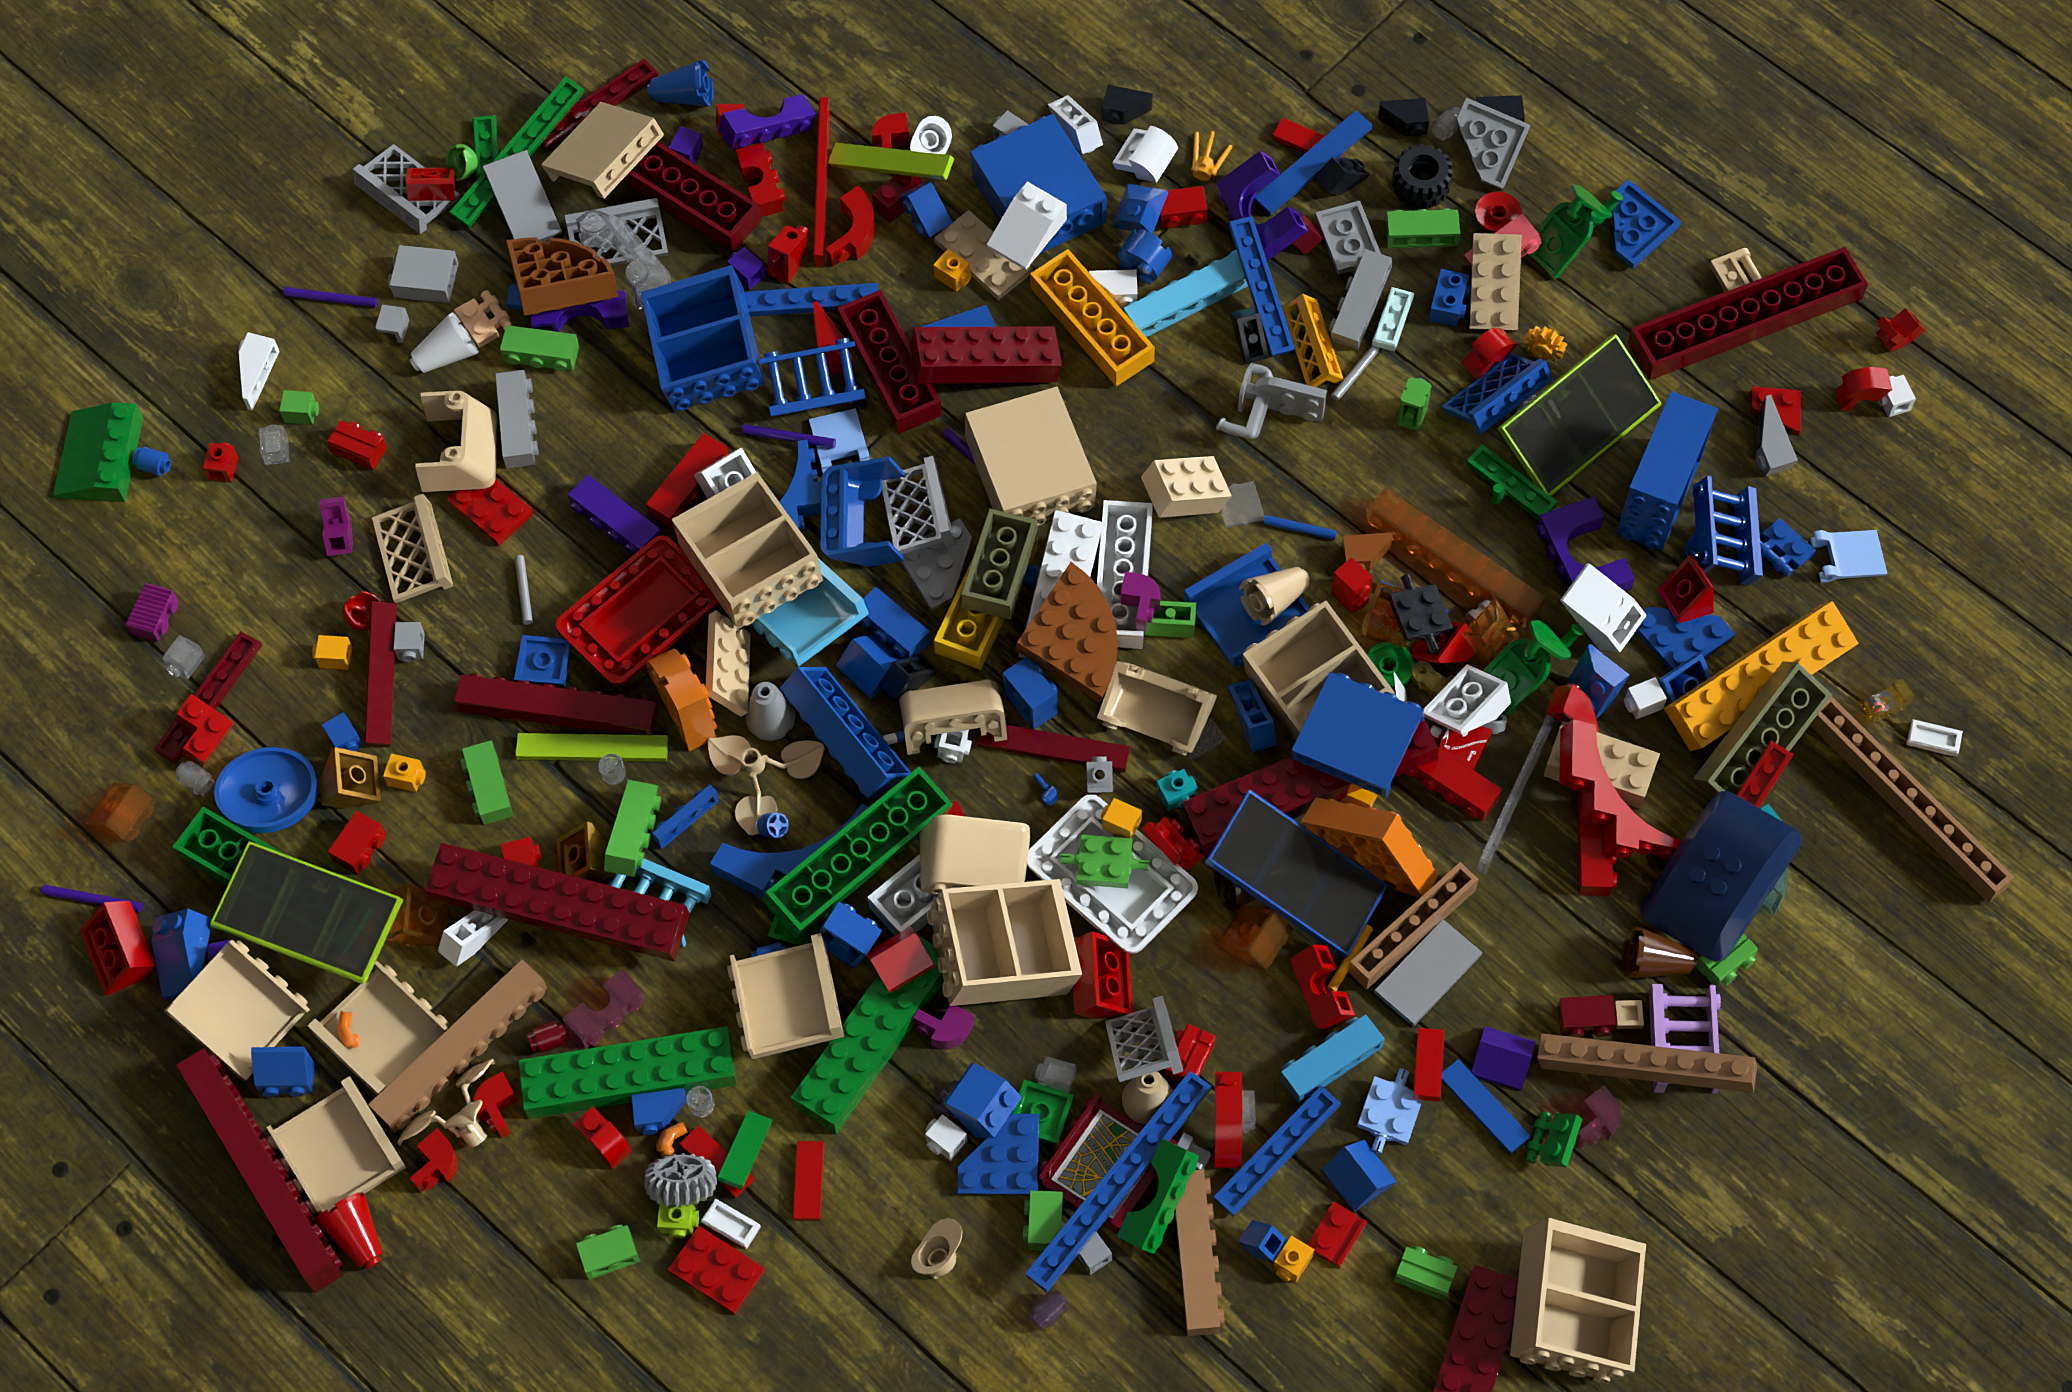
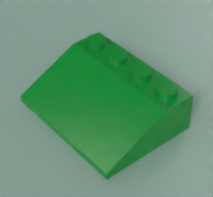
(99, 453)

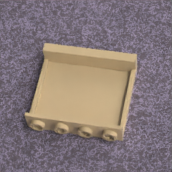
(604, 148)
(786, 999)
(236, 1007)
(390, 1026)
(336, 1149)

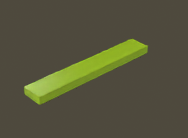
(891, 161)
(591, 747)

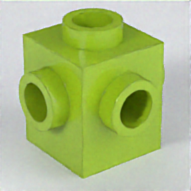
(677, 1220)

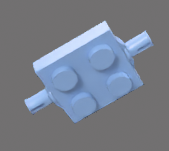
(1389, 1111)

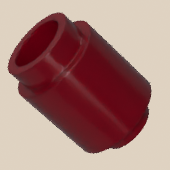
(547, 1037)

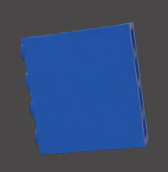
(1221, 608)
(1357, 733)

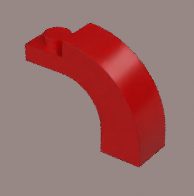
(860, 237)
(1228, 1120)

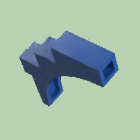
(805, 490)
(761, 871)

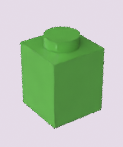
(298, 407)

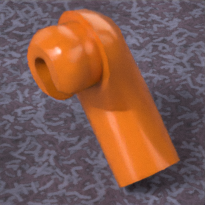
(344, 1032)
(667, 1138)

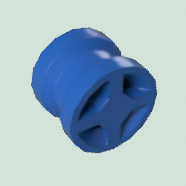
(779, 825)

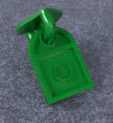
(1570, 228)
(1516, 660)

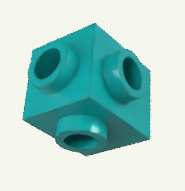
(1175, 789)

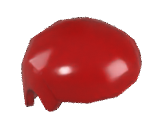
(357, 610)

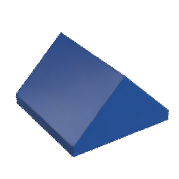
(866, 663)
(1684, 678)
(1358, 1175)

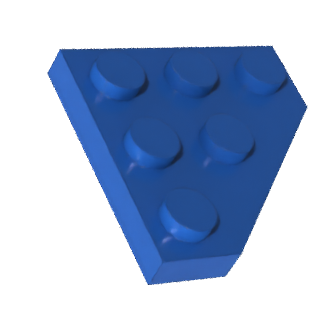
(1639, 225)
(1678, 641)
(1005, 1162)

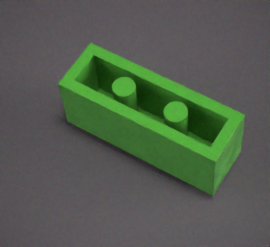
(1422, 228)
(539, 348)
(486, 783)

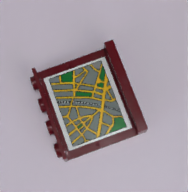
(1090, 1152)

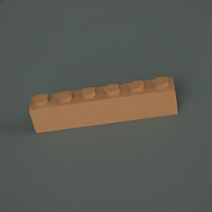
(1413, 925)
(1197, 1259)

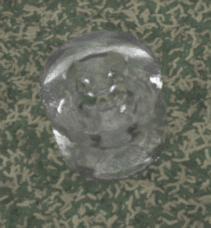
(612, 763)
(698, 1095)

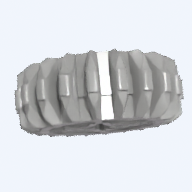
(680, 1180)

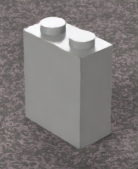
(423, 274)

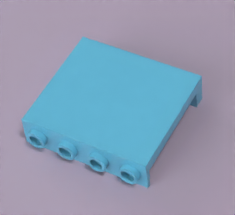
(812, 618)

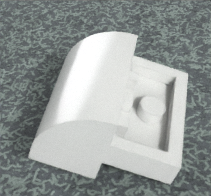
(1146, 153)

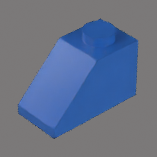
(656, 1109)

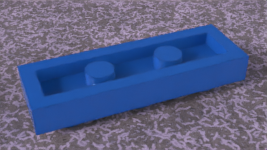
(685, 816)

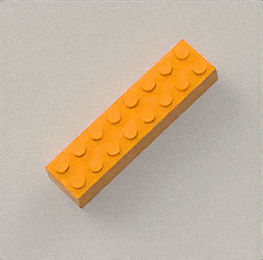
(1722, 699)

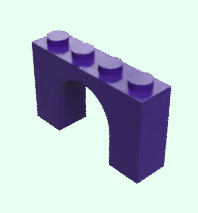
(1238, 193)
(1567, 523)

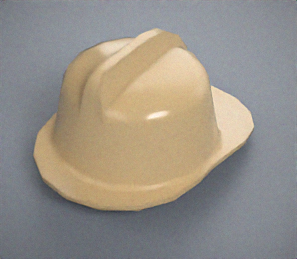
(937, 1250)

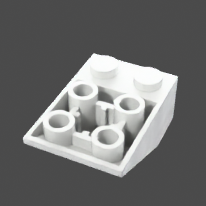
(1603, 609)

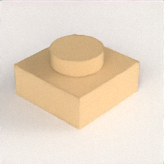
(1629, 1014)

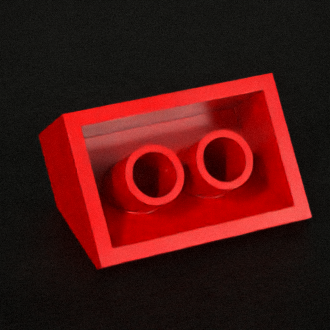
(117, 946)
(1105, 979)

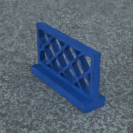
(1499, 402)

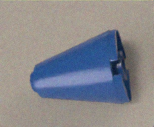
(684, 86)

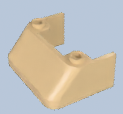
(475, 460)

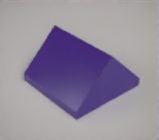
(1503, 1058)

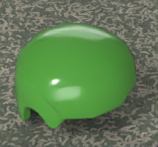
(463, 160)

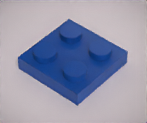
(543, 660)

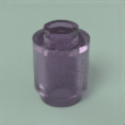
(1048, 1310)

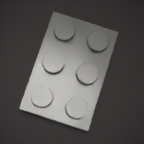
(1346, 235)

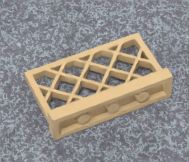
(432, 547)

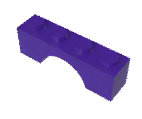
(744, 129)
(611, 313)

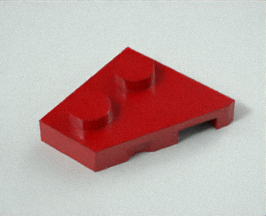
(1787, 404)

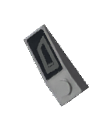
(1774, 448)

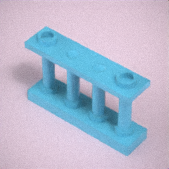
(671, 882)

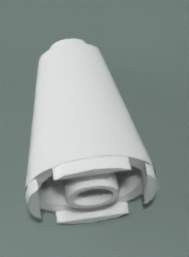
(443, 346)

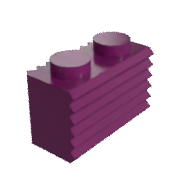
(152, 612)

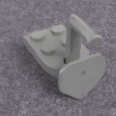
(1275, 394)

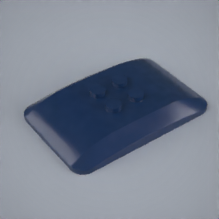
(1720, 875)

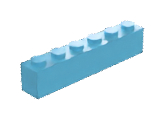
(1187, 295)

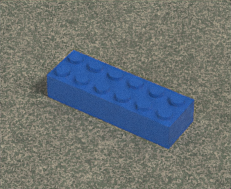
(844, 730)

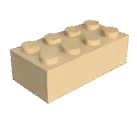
(1625, 764)

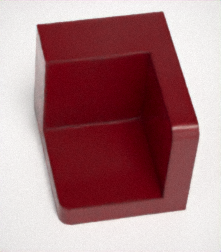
(1309, 239)

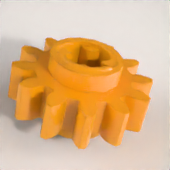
(1545, 343)

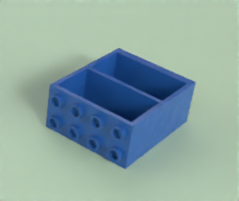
(1048, 161)
(702, 338)
(1666, 471)

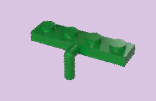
(1510, 483)

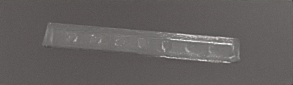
(1516, 794)

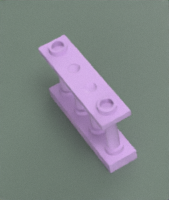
(1660, 1025)

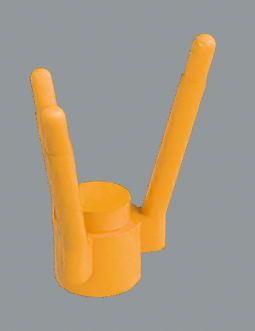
(1204, 168)

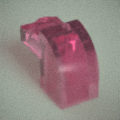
(1604, 1116)

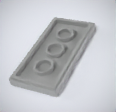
(522, 198)
(1428, 972)

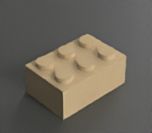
(1186, 486)

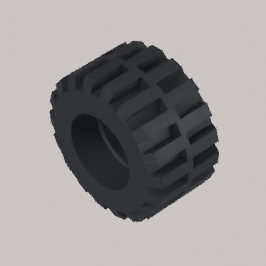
(1427, 161)

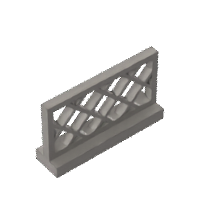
(390, 197)
(629, 213)
(937, 507)
(1161, 1037)

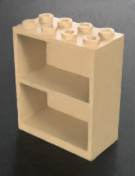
(1031, 457)
(747, 550)
(1297, 660)
(1004, 942)
(1578, 1300)

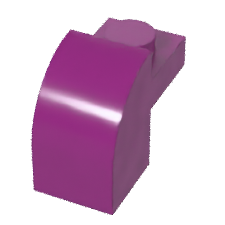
(337, 526)
(1143, 593)
(947, 1032)

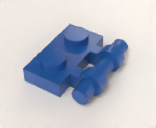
(1788, 544)

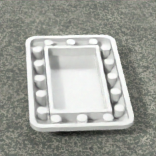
(1124, 915)

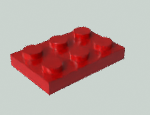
(492, 510)
(716, 1270)

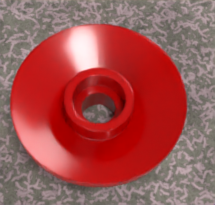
(1497, 204)

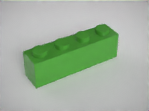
(631, 828)

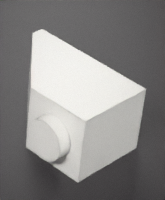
(1119, 285)

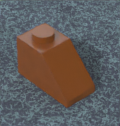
(1366, 548)

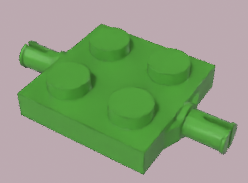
(1104, 861)

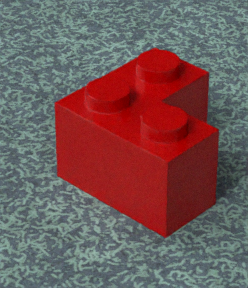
(208, 729)

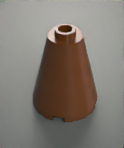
(1655, 955)

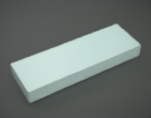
(1393, 319)

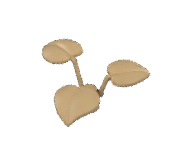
(732, 752)
(465, 1120)

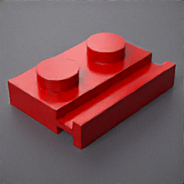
(1336, 1234)

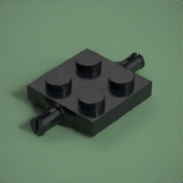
(1420, 613)

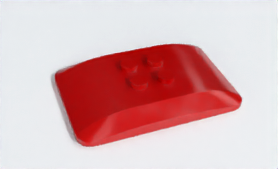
(637, 611)

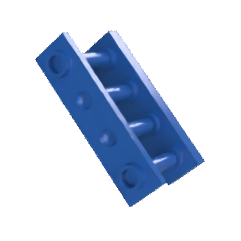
(828, 396)
(1746, 525)

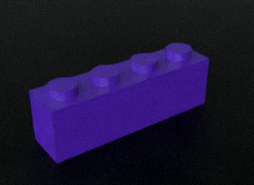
(612, 515)

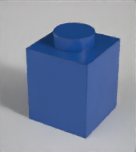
(342, 733)
(1263, 1241)

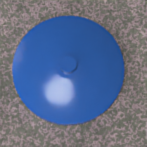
(266, 790)

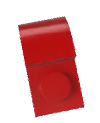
(891, 131)
(1899, 330)
(1488, 348)
(1863, 384)
(496, 1096)
(603, 1137)
(441, 1162)

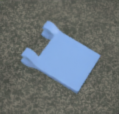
(846, 430)
(1851, 554)

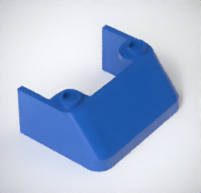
(842, 511)

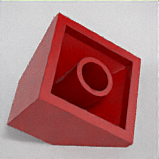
(1452, 647)

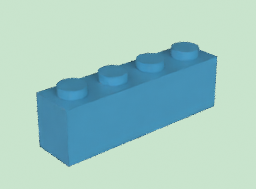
(1332, 1058)

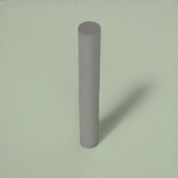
(1355, 372)
(523, 590)

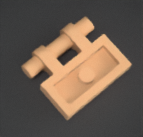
(477, 323)

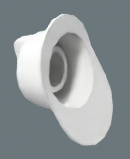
(932, 136)

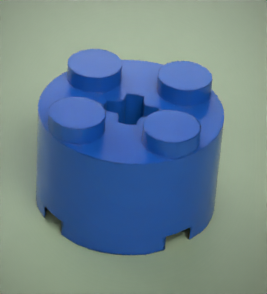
(1145, 254)

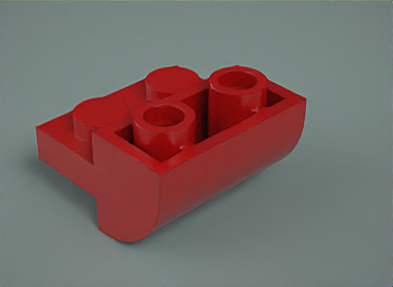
(1174, 843)

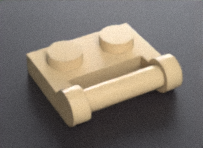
(1729, 271)

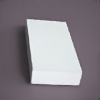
(1934, 738)
(730, 1223)

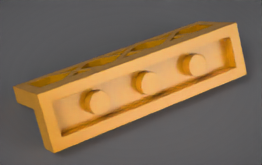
(1319, 340)

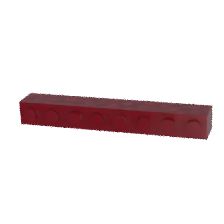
(556, 705)

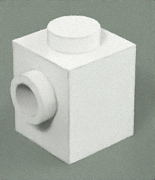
(1899, 399)
(1645, 698)
(945, 1137)

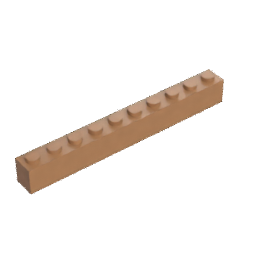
(1911, 801)

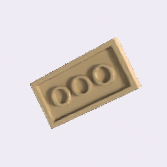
(969, 240)
(1495, 281)
(728, 663)

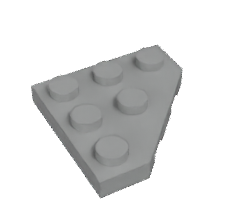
(1491, 141)
(939, 568)

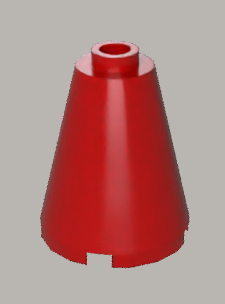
(353, 1230)

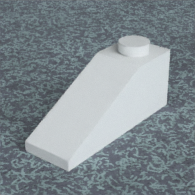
(1077, 124)
(256, 361)
(468, 936)

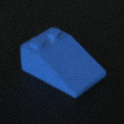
(179, 949)

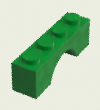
(1148, 1225)

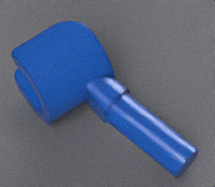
(1050, 795)

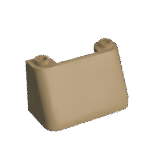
(1156, 706)
(952, 710)
(972, 852)

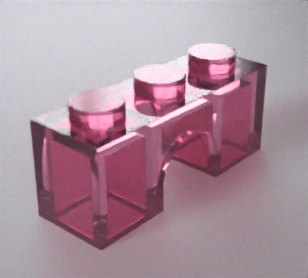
(590, 1025)

